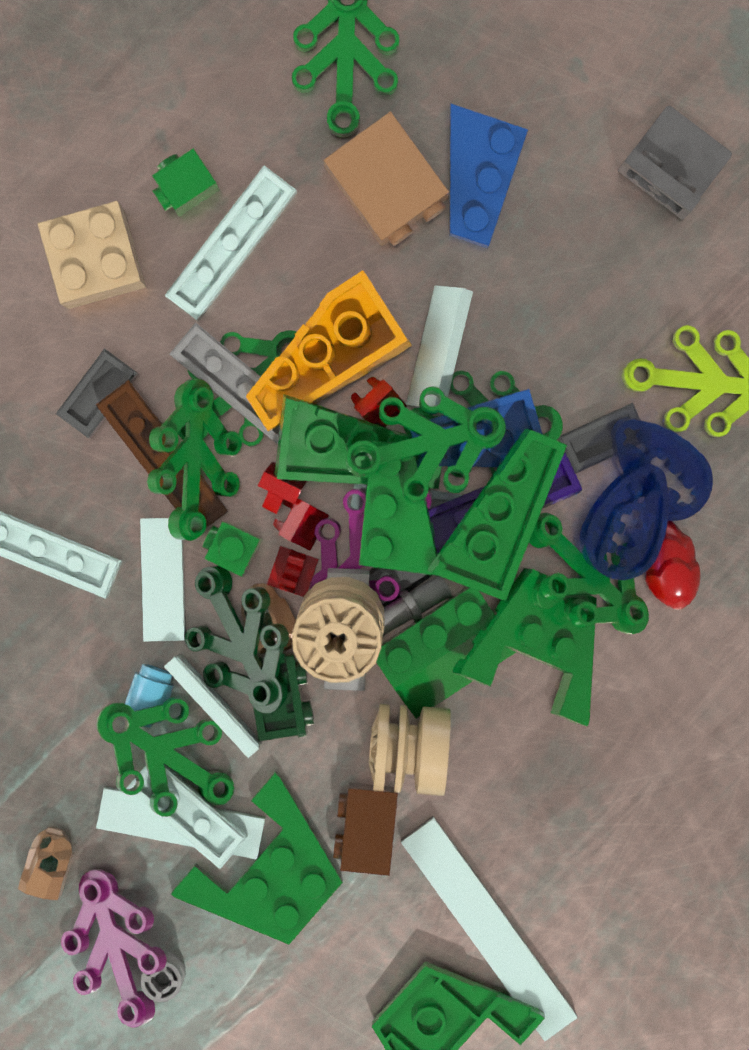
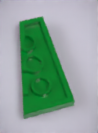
(317, 440)
(499, 524)

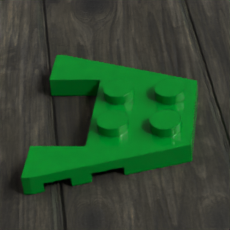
(543, 633)
(284, 882)
(445, 1009)

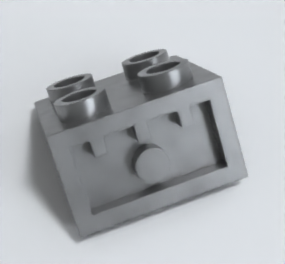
(675, 162)

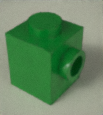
(183, 182)
(231, 547)

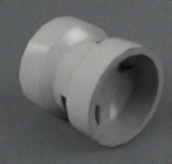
(174, 971)

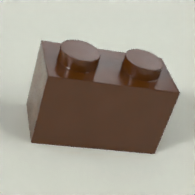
(367, 829)

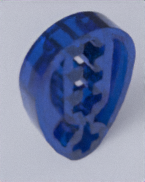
(680, 456)
(604, 520)

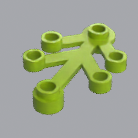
(710, 381)

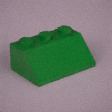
(424, 653)

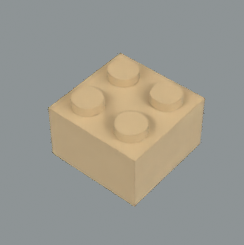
(91, 255)

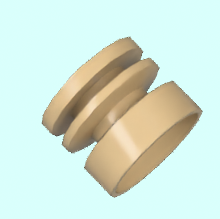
(339, 607)
(411, 749)

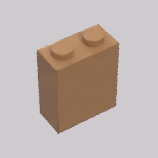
(387, 180)

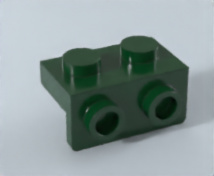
(294, 713)

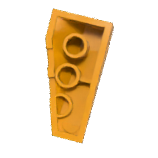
(334, 348)

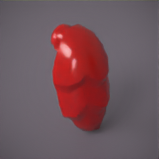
(675, 573)

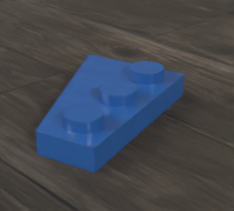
(480, 172)
(518, 415)

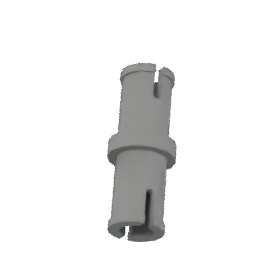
(415, 602)

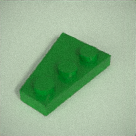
(395, 531)

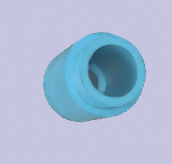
(149, 688)

